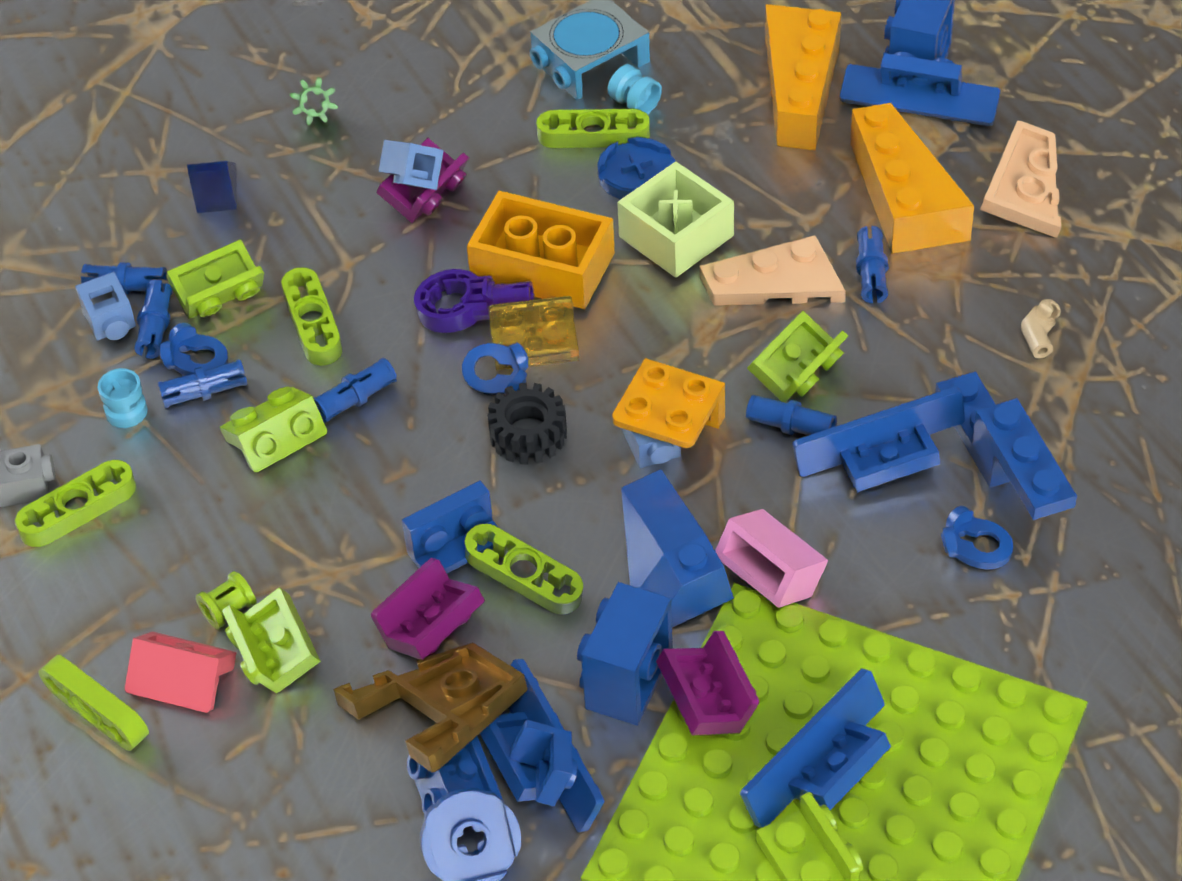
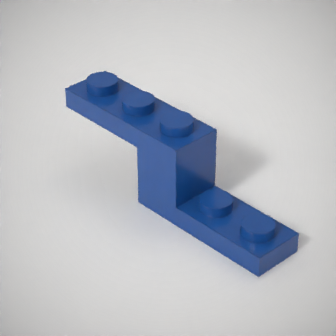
(1010, 448)

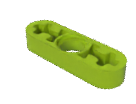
(566, 119)
(308, 330)
(43, 509)
(528, 587)
(93, 702)

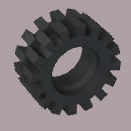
(522, 405)

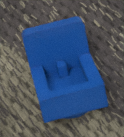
(551, 753)

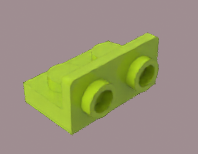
(808, 846)

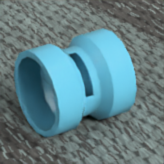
(630, 87)
(122, 398)

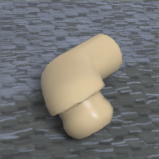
(1038, 324)

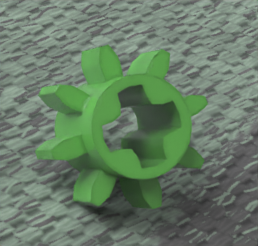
(302, 98)

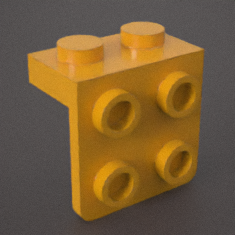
(670, 404)

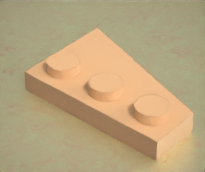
(1026, 181)
(781, 271)

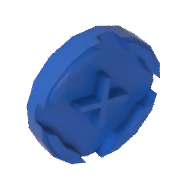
(631, 164)

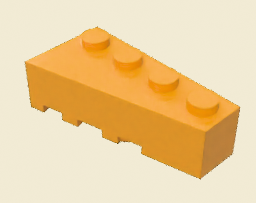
(801, 66)
(907, 184)

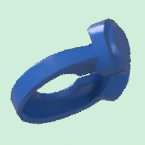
(185, 338)
(512, 356)
(963, 523)

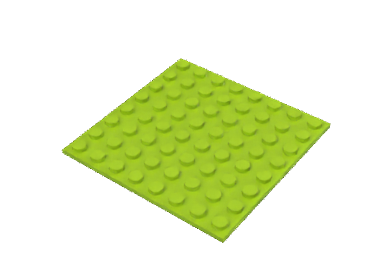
(943, 804)

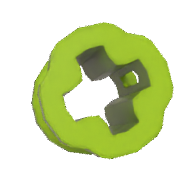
(231, 592)

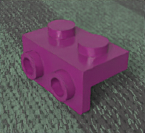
(413, 200)
(425, 610)
(709, 686)

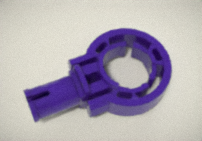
(473, 306)

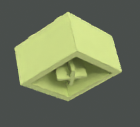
(676, 219)

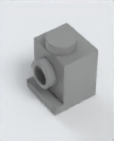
(24, 475)

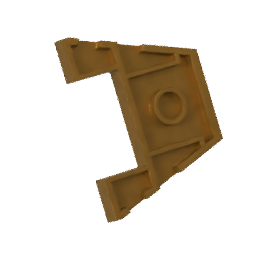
(455, 688)

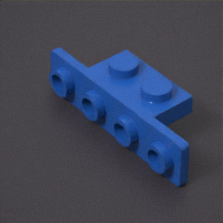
(921, 88)
(883, 443)
(824, 755)
(580, 801)

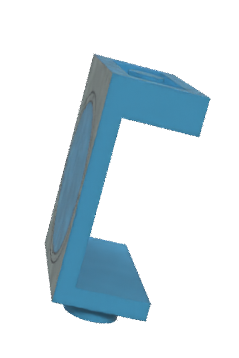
(585, 40)

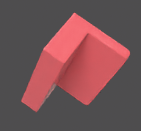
(176, 670)

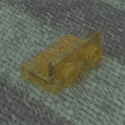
(540, 326)

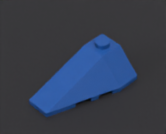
(670, 549)

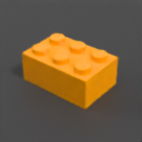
(542, 243)

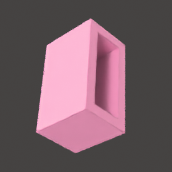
(770, 557)

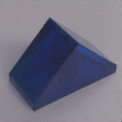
(213, 186)

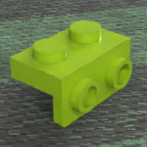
(215, 279)
(794, 356)
(275, 427)
(271, 641)

